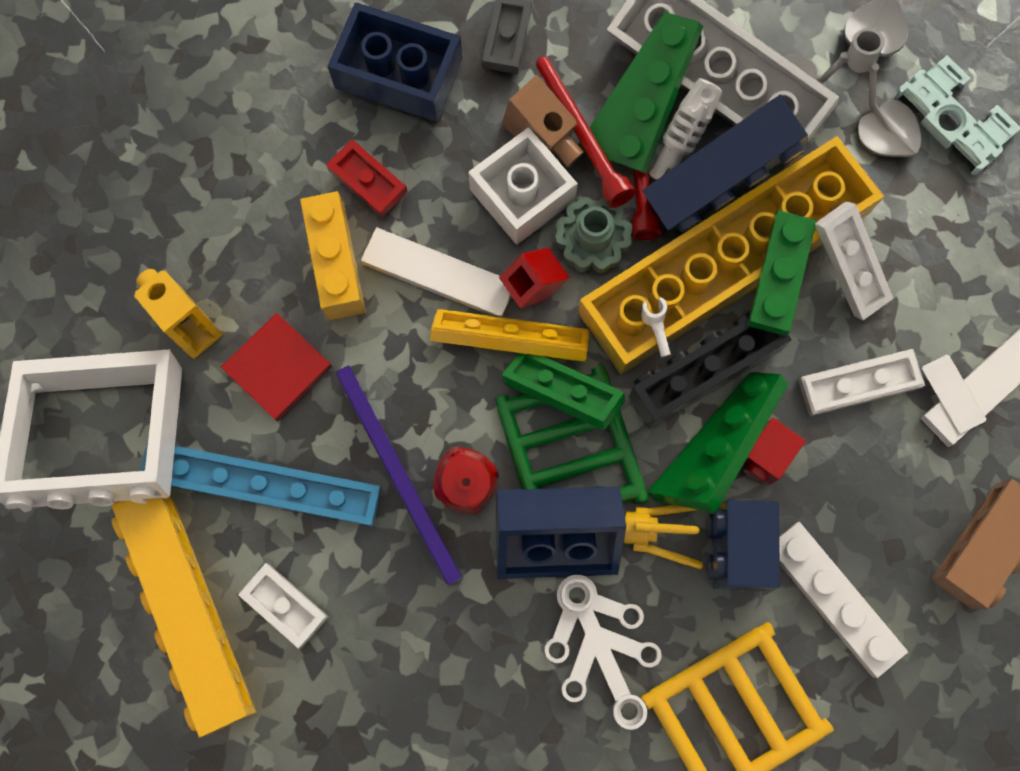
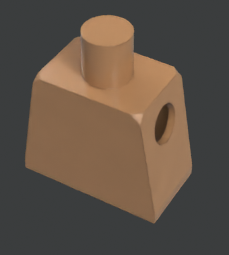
(546, 116)

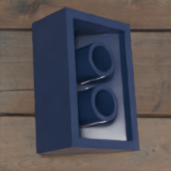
(559, 532)

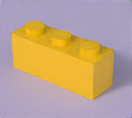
(332, 256)

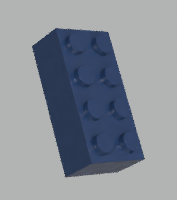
(728, 165)

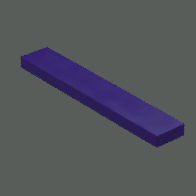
(399, 476)

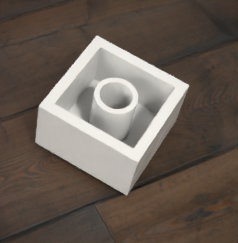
(522, 185)

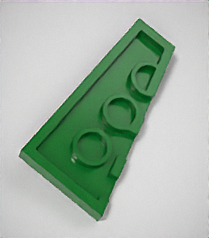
(642, 100)
(719, 449)

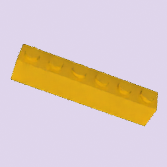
(183, 614)

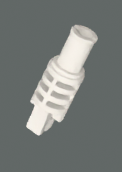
(687, 126)

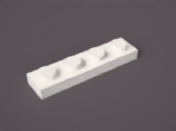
(838, 601)

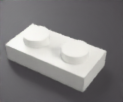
(283, 605)

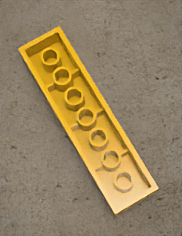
(720, 255)

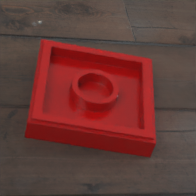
(276, 367)

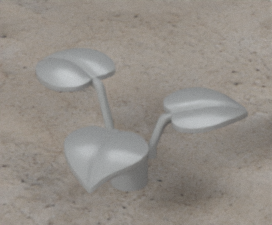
(874, 32)

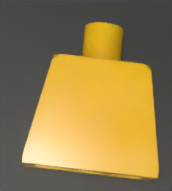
(169, 306)

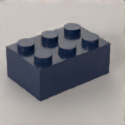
(396, 61)

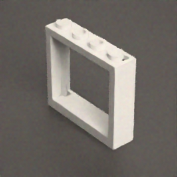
(80, 373)

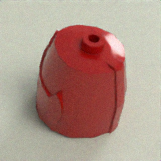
(465, 480)

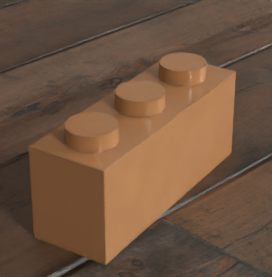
(985, 550)

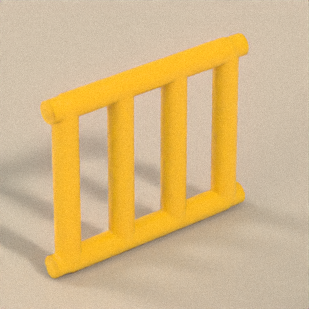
(727, 657)

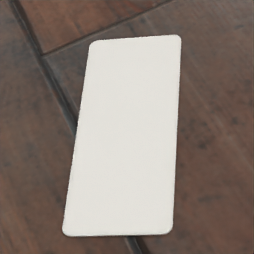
(954, 393)

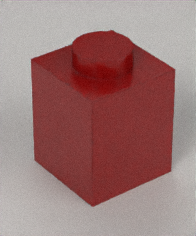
(534, 277)
(772, 452)

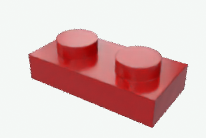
(367, 178)

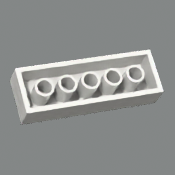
(732, 60)

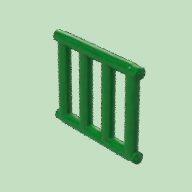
(520, 443)

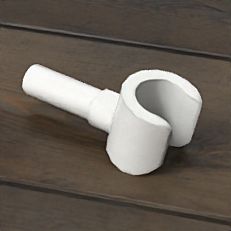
(656, 322)

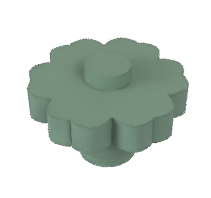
(593, 235)

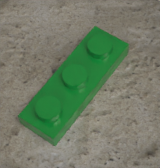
(782, 273)
(564, 389)

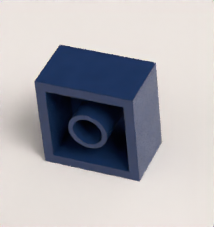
(744, 545)

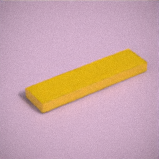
(510, 335)

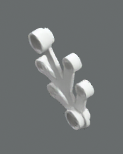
(598, 644)

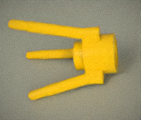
(643, 528)

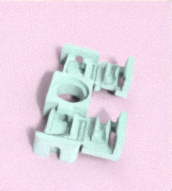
(973, 142)

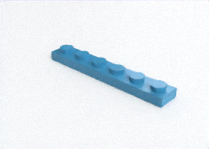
(274, 486)

